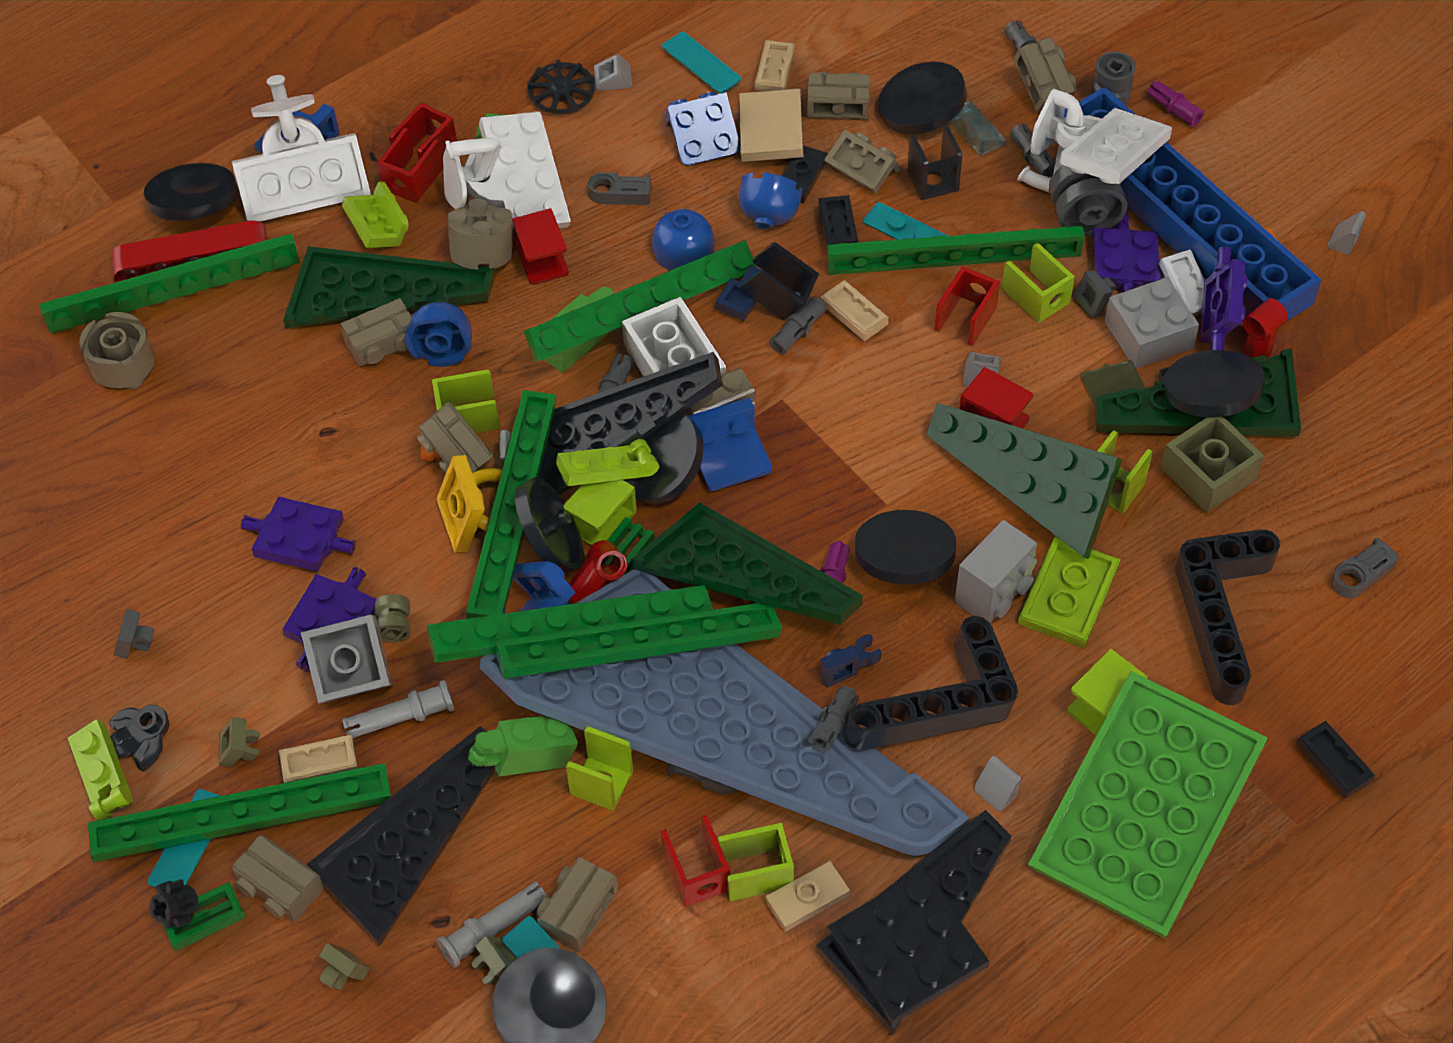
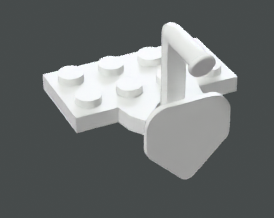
(1093, 145)
(506, 168)
(299, 171)

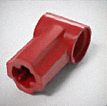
(1262, 328)
(594, 576)

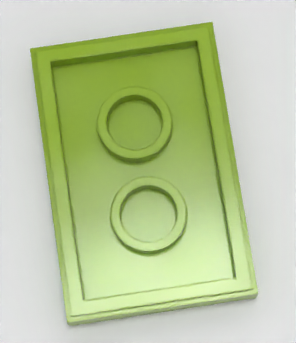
(1068, 593)

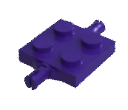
(1126, 255)
(1223, 299)
(298, 534)
(327, 604)

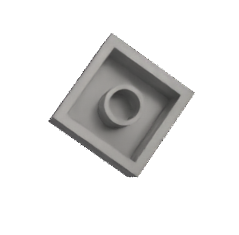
(1151, 322)
(996, 572)
(346, 658)

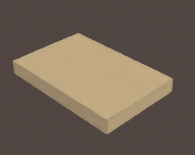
(771, 125)

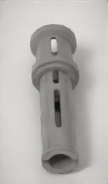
(416, 706)
(474, 930)

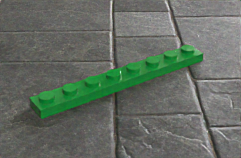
(952, 250)
(170, 283)
(610, 311)
(504, 530)
(479, 635)
(636, 639)
(238, 812)

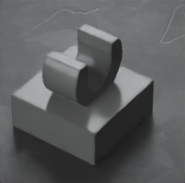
(1094, 293)
(131, 634)

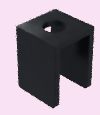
(947, 168)
(780, 281)

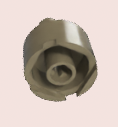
(480, 235)
(117, 351)

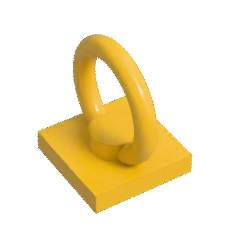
(462, 501)

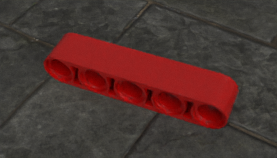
(164, 252)

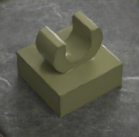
(233, 742)
(494, 955)
(341, 966)

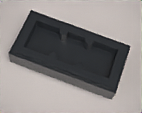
(806, 170)
(837, 220)
(1335, 759)

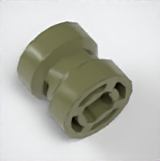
(392, 617)

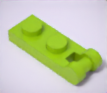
(607, 464)
(100, 769)

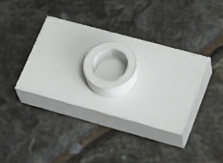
(1186, 278)

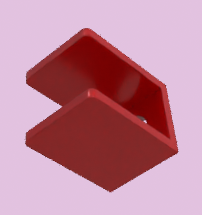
(420, 124)
(420, 177)
(540, 246)
(962, 288)
(996, 399)
(690, 888)

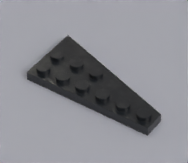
(627, 412)
(393, 848)
(958, 872)

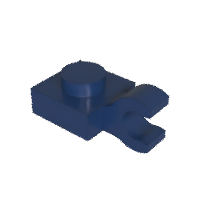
(733, 300)
(845, 662)

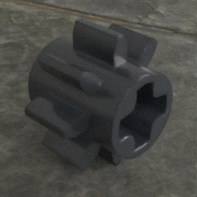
(174, 903)

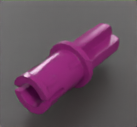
(1175, 103)
(836, 561)

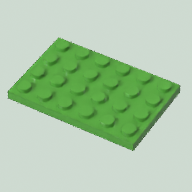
(1148, 804)

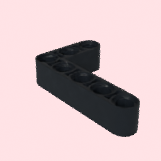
(1207, 576)
(944, 701)

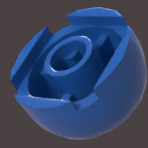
(768, 199)
(682, 238)
(439, 334)

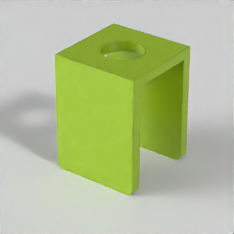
(1029, 295)
(469, 389)
(1132, 481)
(601, 508)
(1099, 690)
(605, 755)
(753, 843)

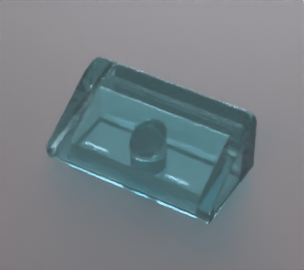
(978, 129)

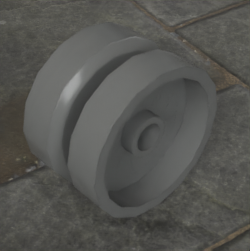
(1086, 200)

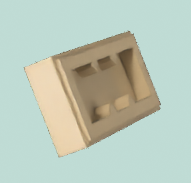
(774, 66)
(854, 310)
(318, 759)
(807, 896)

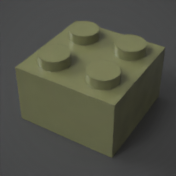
(1211, 462)

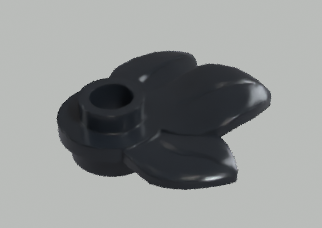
(136, 738)

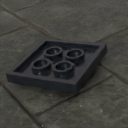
(907, 947)

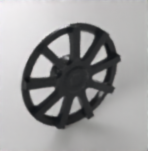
(561, 87)

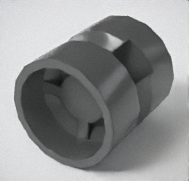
(1116, 73)

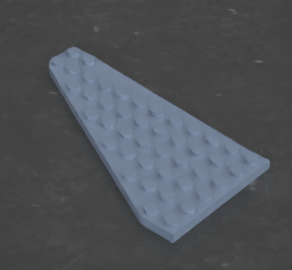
(740, 727)

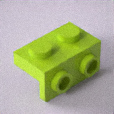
(377, 217)

